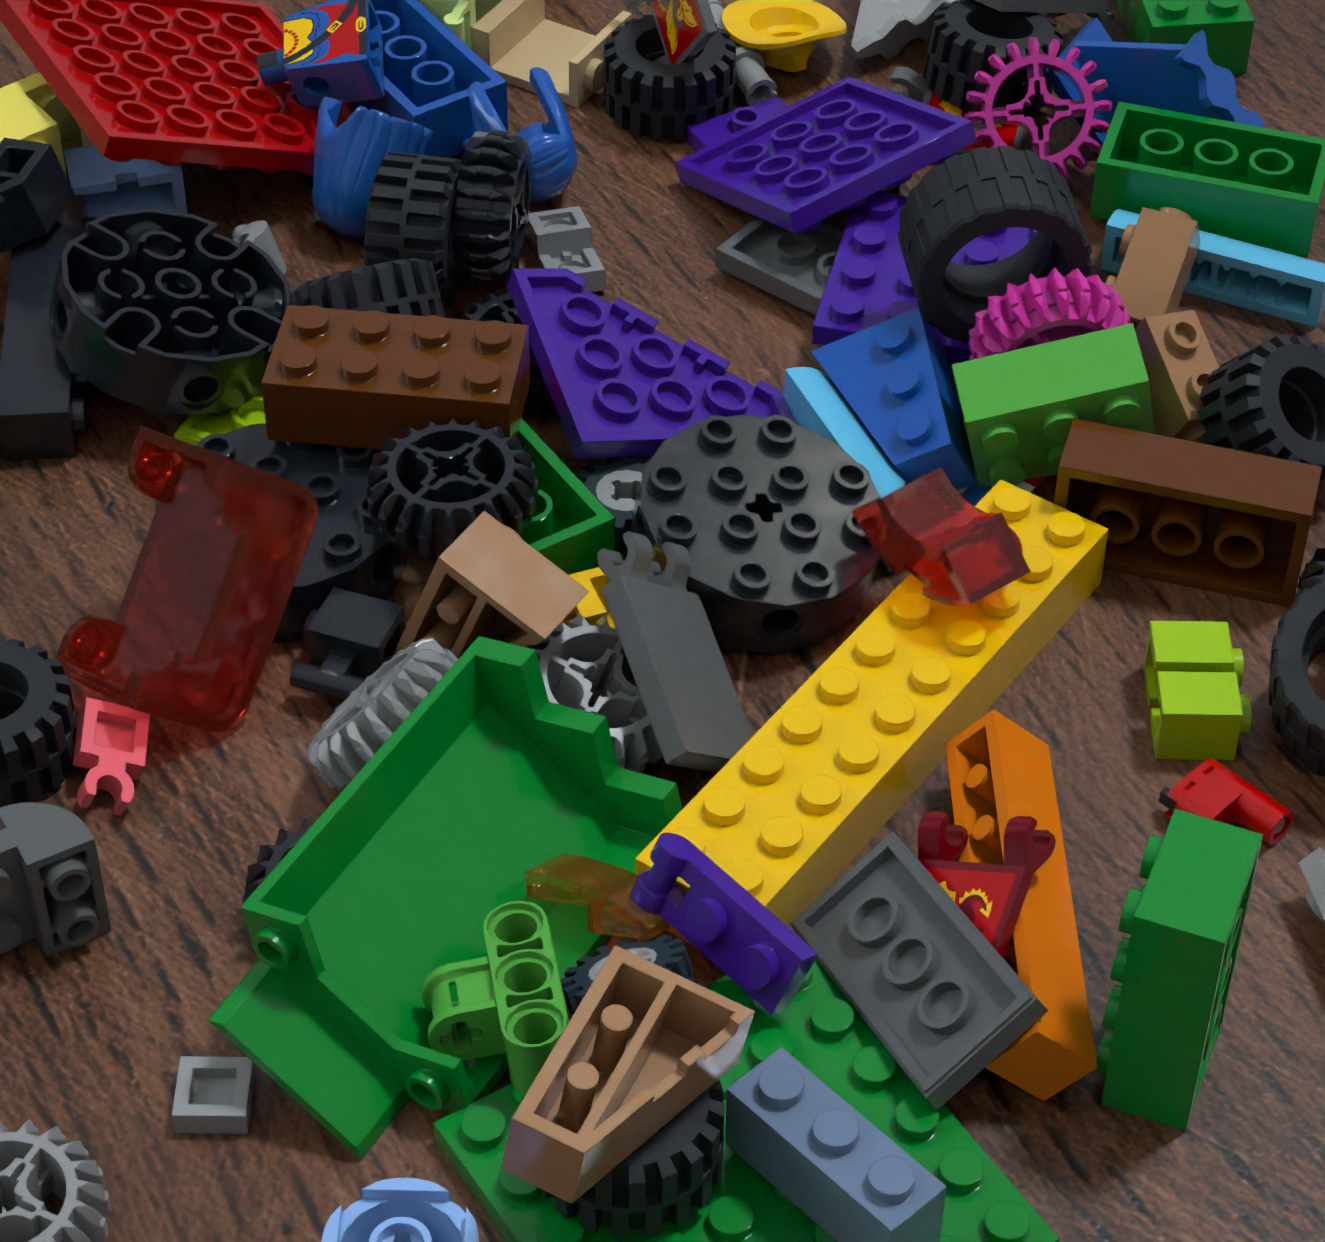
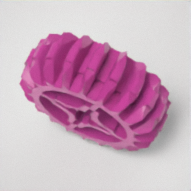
(1078, 108)
(1045, 312)

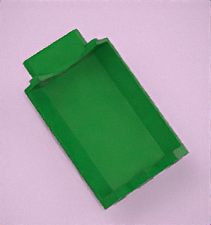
(402, 884)

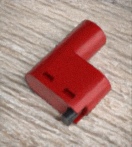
(1228, 798)

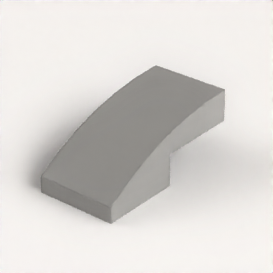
(565, 241)

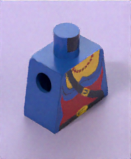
(329, 53)

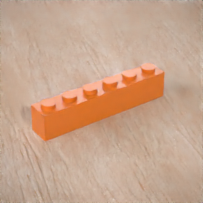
(995, 776)

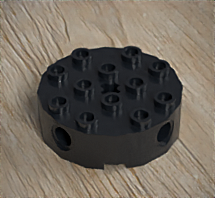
(167, 312)
(763, 526)
(344, 544)

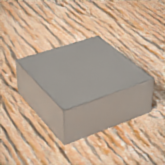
(213, 1095)

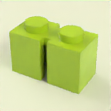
(1196, 685)

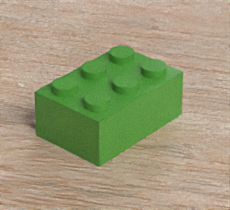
(1025, 400)

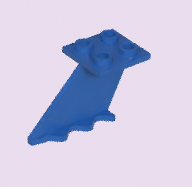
(1154, 76)

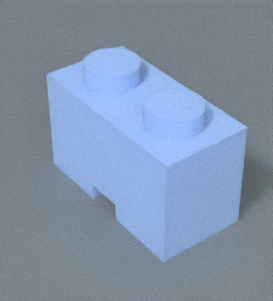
(123, 185)

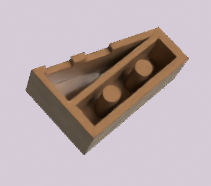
(492, 589)
(620, 1073)

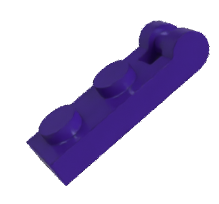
(724, 922)

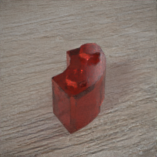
(942, 540)

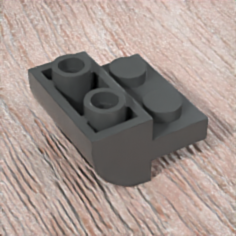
(49, 879)

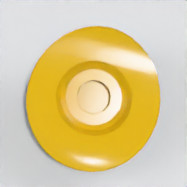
(782, 29)

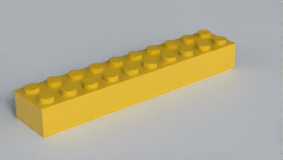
(880, 713)

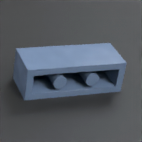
(830, 1157)

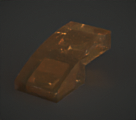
(601, 888)

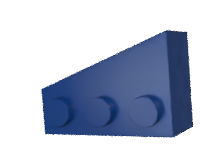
(903, 395)

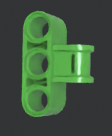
(506, 999)

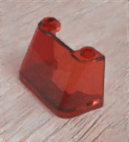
(201, 589)

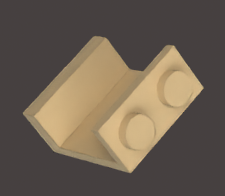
(519, 38)

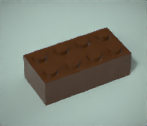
(373, 373)
(1191, 510)

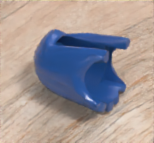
(549, 143)
(349, 159)

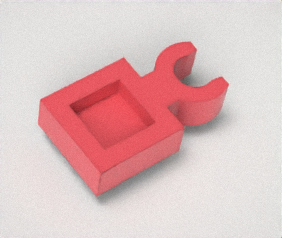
(114, 748)

